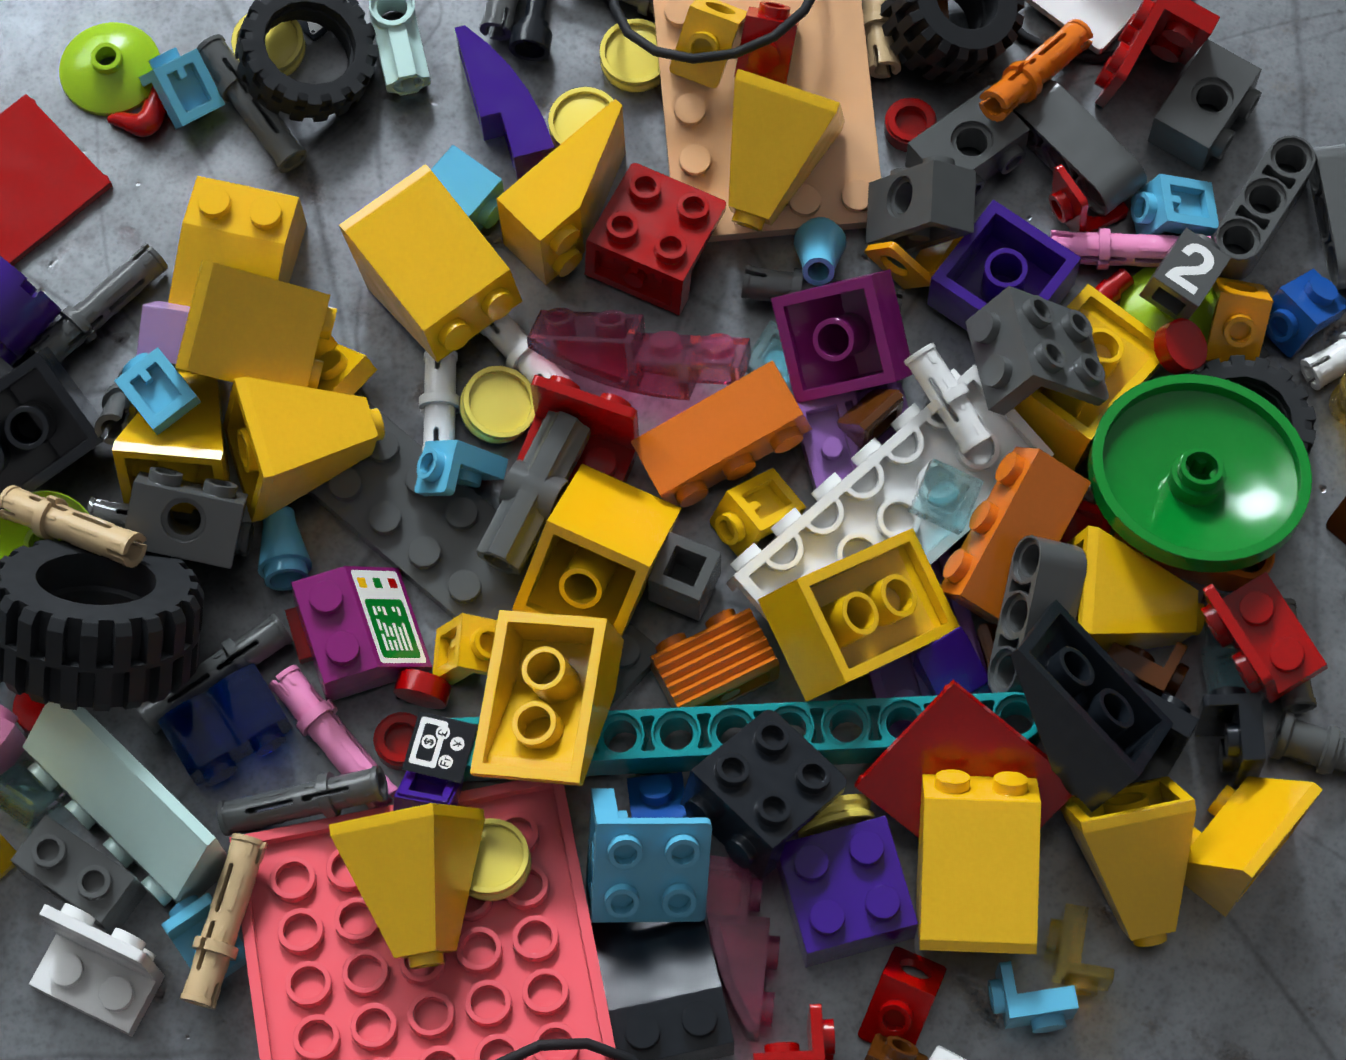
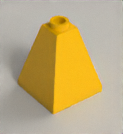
(775, 145)
(294, 439)
(190, 445)
(1132, 597)
(1138, 853)
(414, 874)

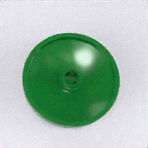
(1199, 473)

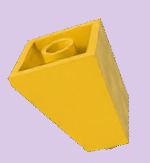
(430, 264)
(254, 328)
(596, 550)
(978, 863)

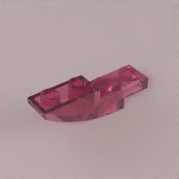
(620, 354)
(741, 944)

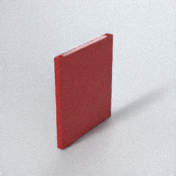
(41, 179)
(957, 735)

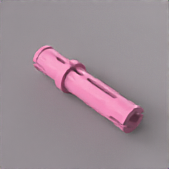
(1116, 249)
(322, 724)

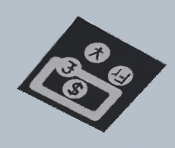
(440, 747)

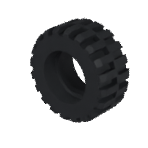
(97, 630)

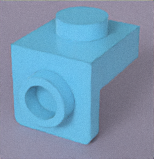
(1041, 1009)

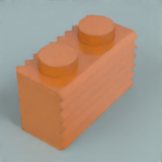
(715, 663)

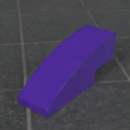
(503, 103)

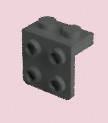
(1034, 344)

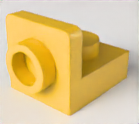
(342, 368)
(753, 509)
(463, 647)

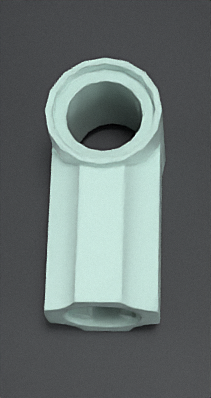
(399, 47)

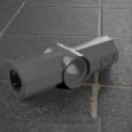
(533, 492)

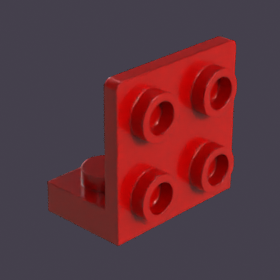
(1171, 30)
(652, 237)
(609, 417)
(1268, 638)

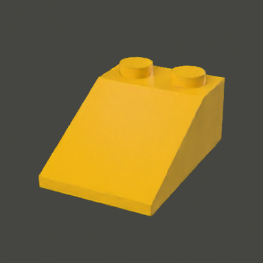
(561, 198)
(237, 229)
(1128, 360)
(858, 614)
(546, 697)
(1244, 836)

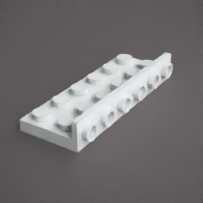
(877, 496)

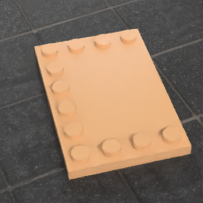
(825, 61)

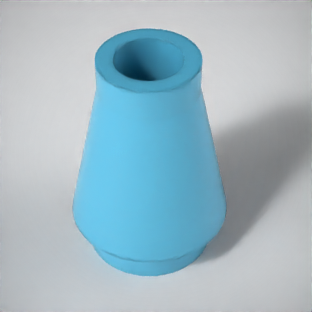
(819, 249)
(282, 551)

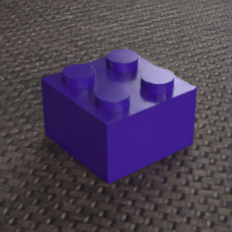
(1001, 255)
(846, 891)

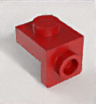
(775, 58)

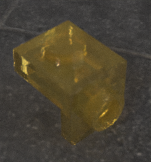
(1066, 941)

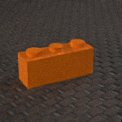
(722, 436)
(1029, 498)

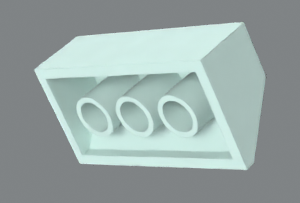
(125, 802)

